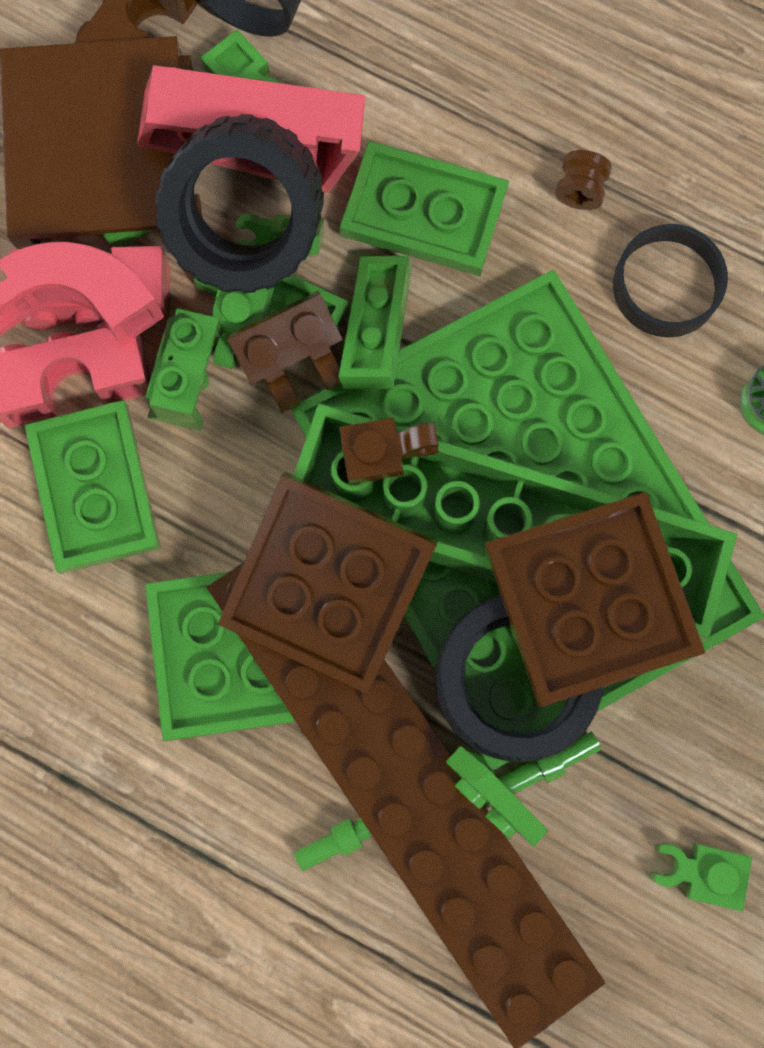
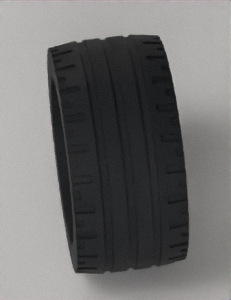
(470, 726)

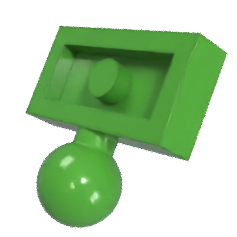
(483, 787)

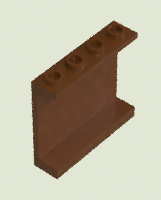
(75, 136)

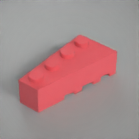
(185, 100)

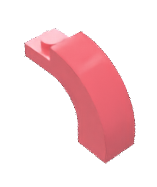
(79, 276)

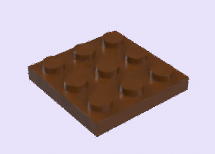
(326, 582)
(593, 599)

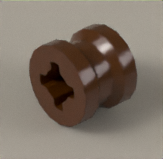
(583, 179)

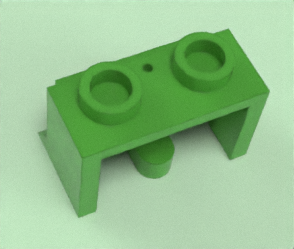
(181, 368)

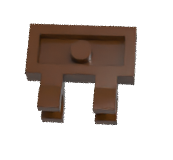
(284, 339)

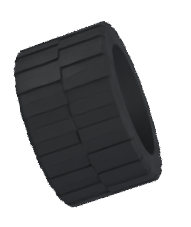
(202, 250)

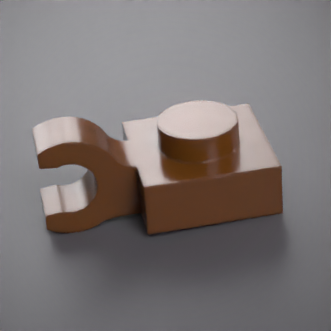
(376, 450)

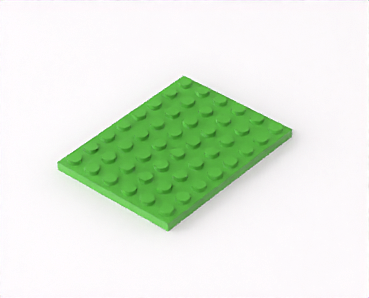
(540, 394)

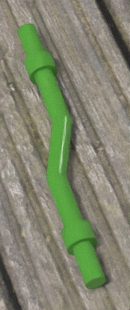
(348, 835)

